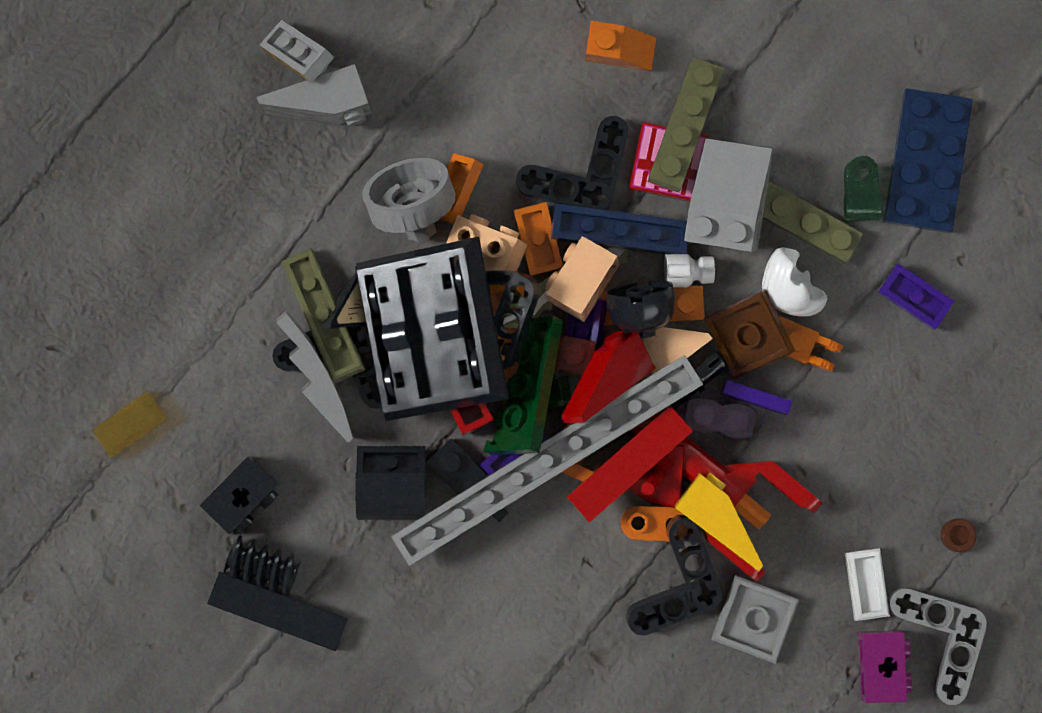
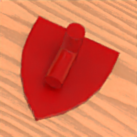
(664, 480)

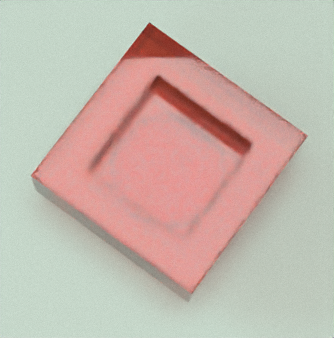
(574, 355)

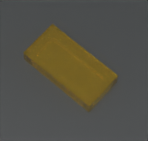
(129, 424)

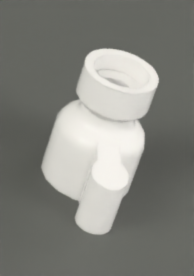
(683, 270)

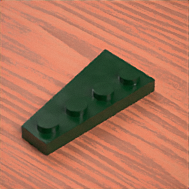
(529, 389)

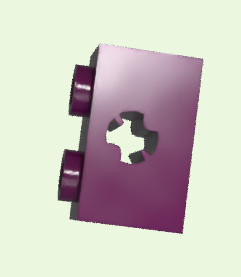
(873, 649)

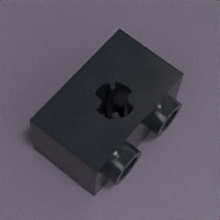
(222, 501)

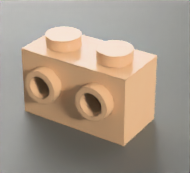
(499, 248)
(581, 278)

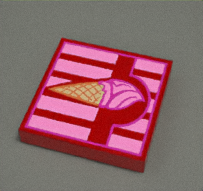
(647, 149)

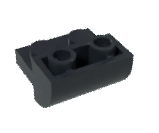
(390, 482)

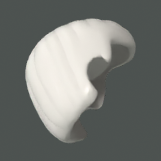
(789, 288)

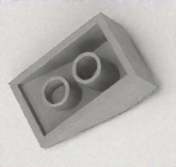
(328, 99)
(729, 195)

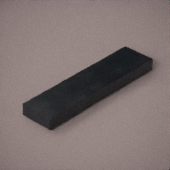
(277, 611)

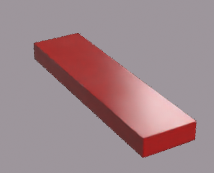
(629, 463)

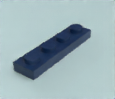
(619, 229)

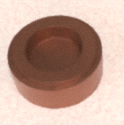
(958, 535)

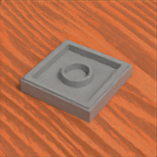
(755, 619)

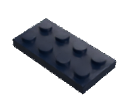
(928, 160)

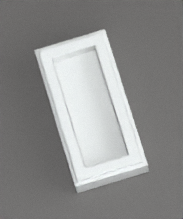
(867, 584)

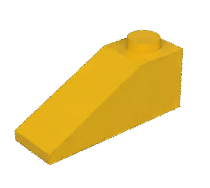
(715, 513)

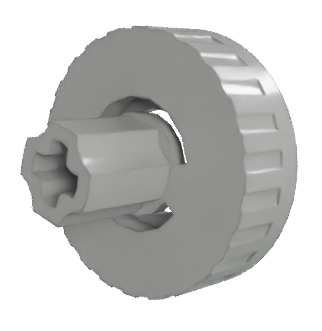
(409, 197)

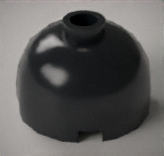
(641, 307)

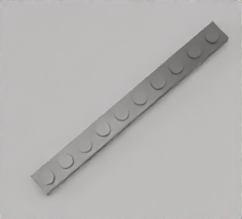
(554, 457)

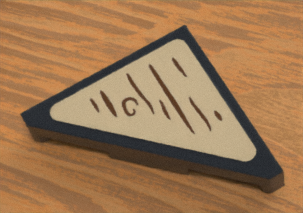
(349, 307)

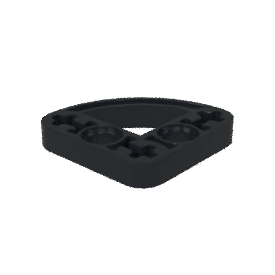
(511, 280)

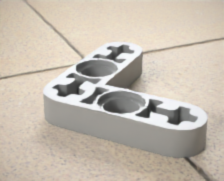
(952, 625)

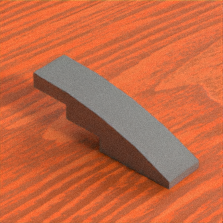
(320, 388)

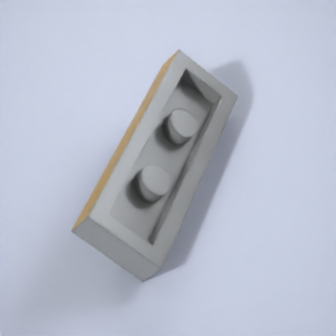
(297, 51)

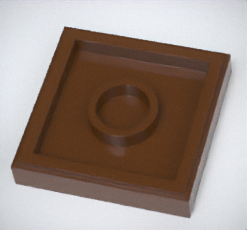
(749, 334)

